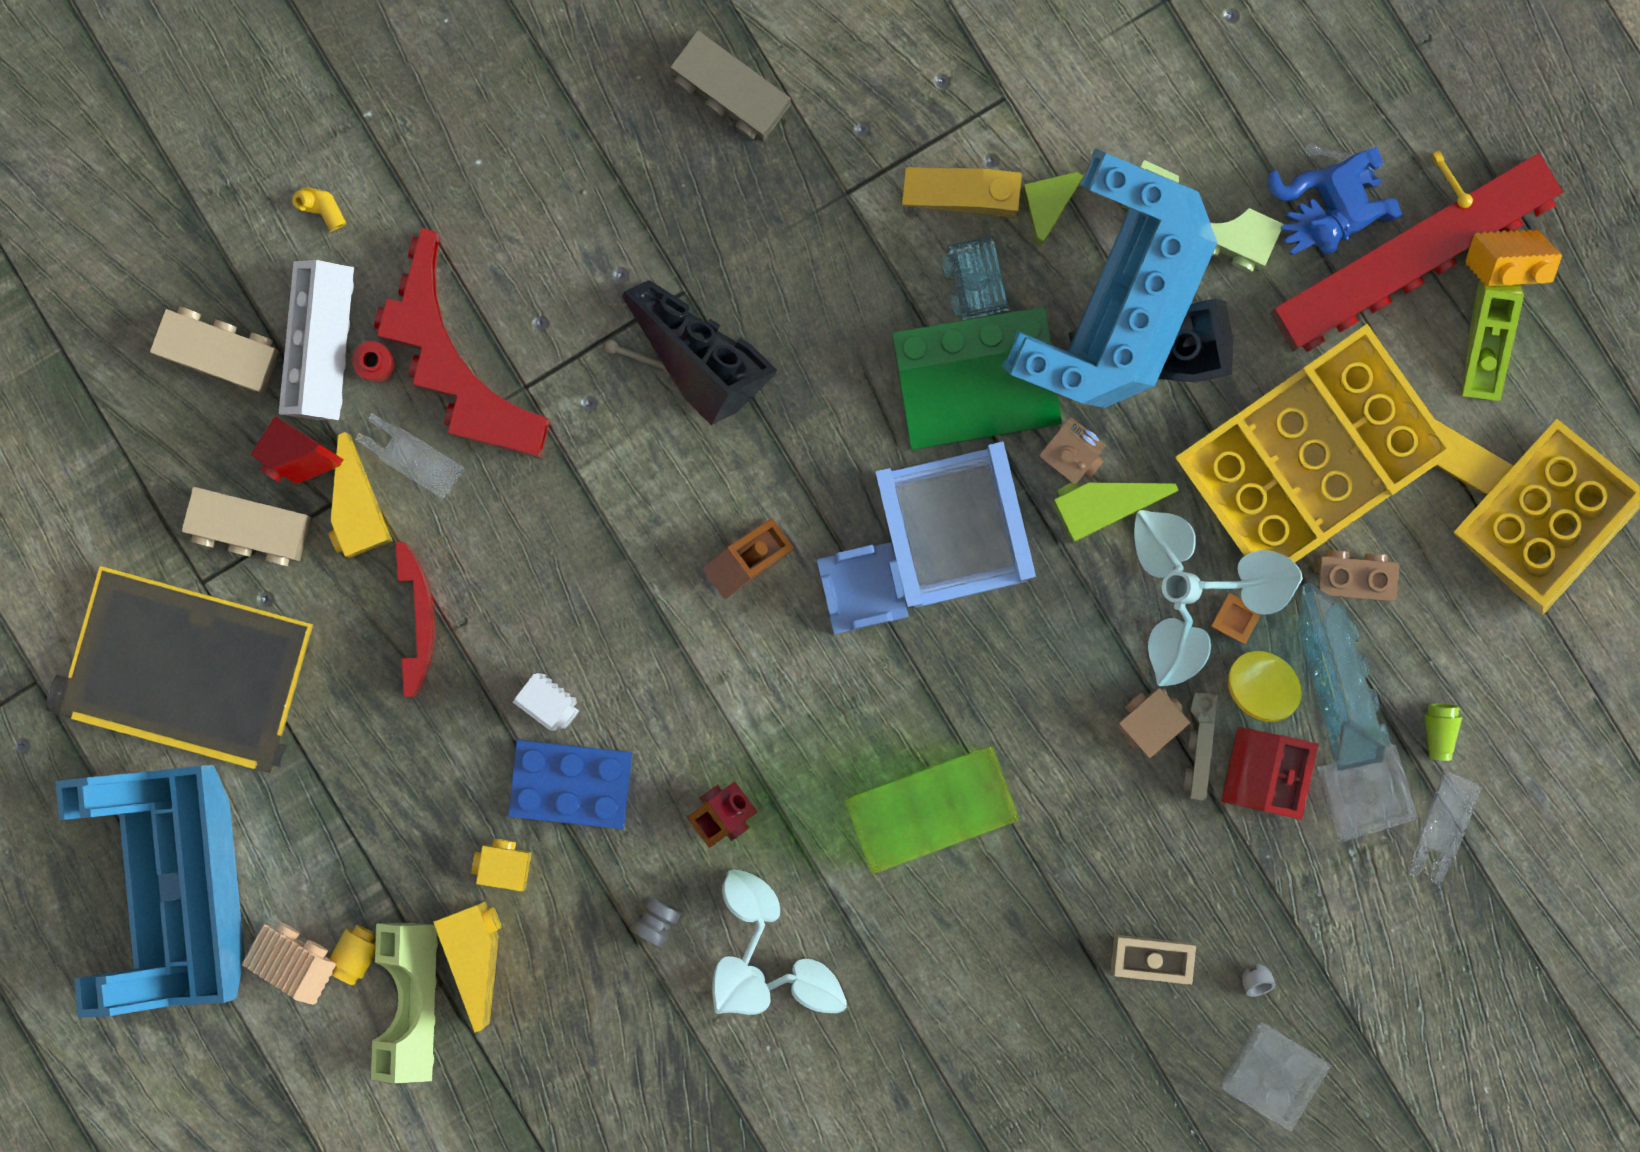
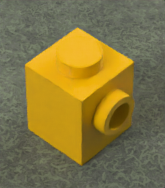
(502, 865)

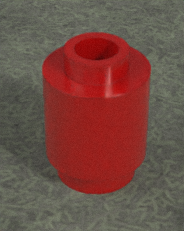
(382, 370)

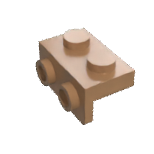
(1356, 578)

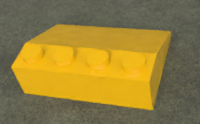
(1550, 516)

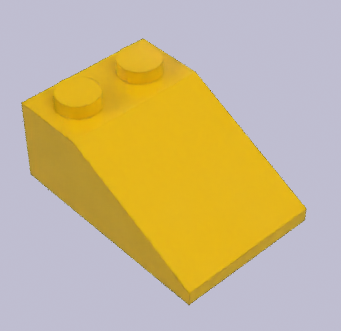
(471, 951)

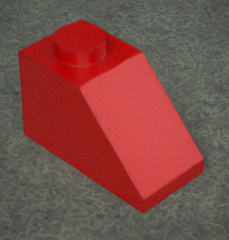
(292, 454)

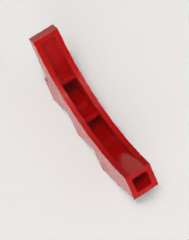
(418, 324)

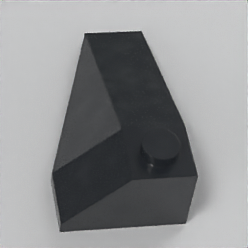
(704, 363)

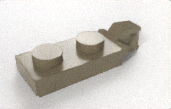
(1201, 742)

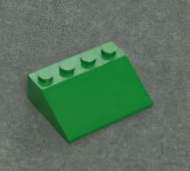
(957, 384)

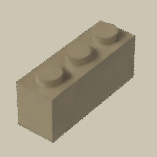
(729, 87)

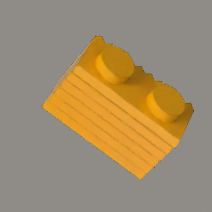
(1513, 258)

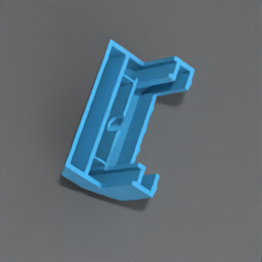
(1137, 296)
(176, 888)

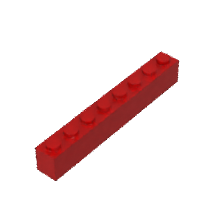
(1415, 253)

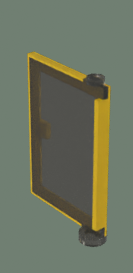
(183, 670)

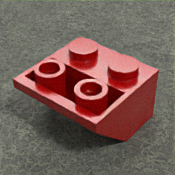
(1269, 772)

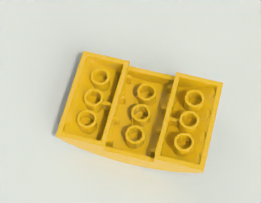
(1317, 450)

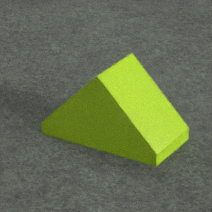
(1046, 202)

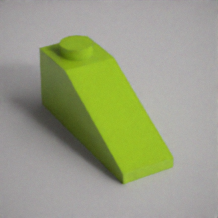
(1491, 340)
(1101, 504)

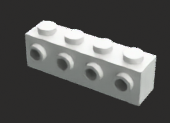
(316, 340)

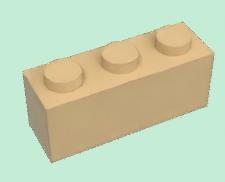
(216, 349)
(245, 526)

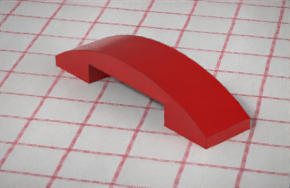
(416, 669)

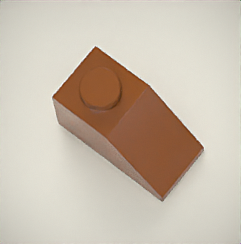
(748, 558)

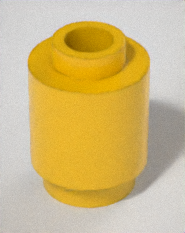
(353, 954)

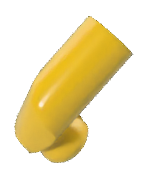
(321, 203)

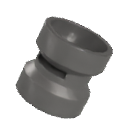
(656, 920)

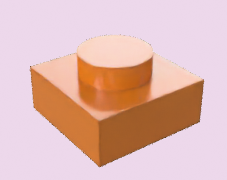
(1235, 619)

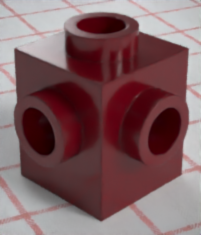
(727, 808)

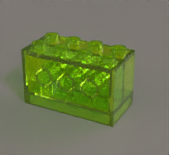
(931, 809)

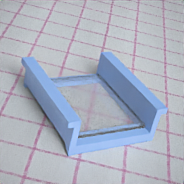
(956, 526)

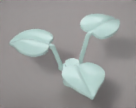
(1161, 546)
(743, 987)

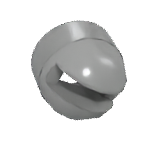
(1258, 981)

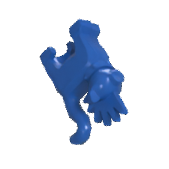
(1344, 198)

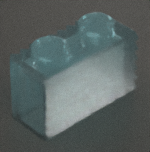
(975, 279)

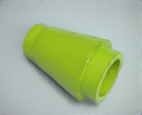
(1442, 730)

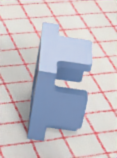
(862, 587)

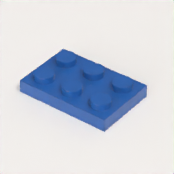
(570, 784)

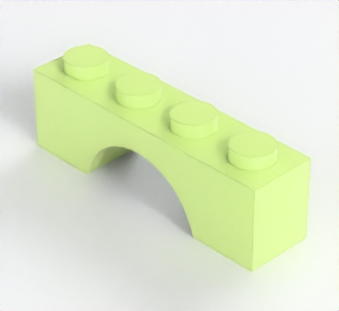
(1244, 239)
(406, 1047)

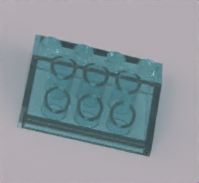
(1340, 681)

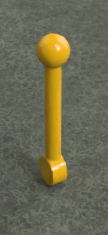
(1464, 200)

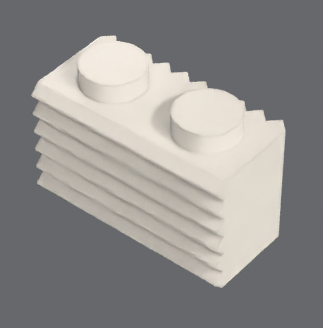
(547, 702)

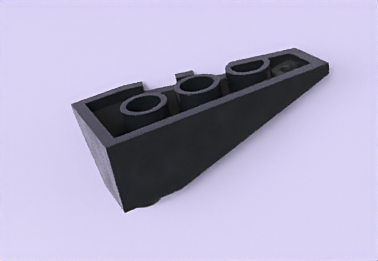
(1201, 346)

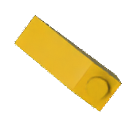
(963, 190)
(355, 510)

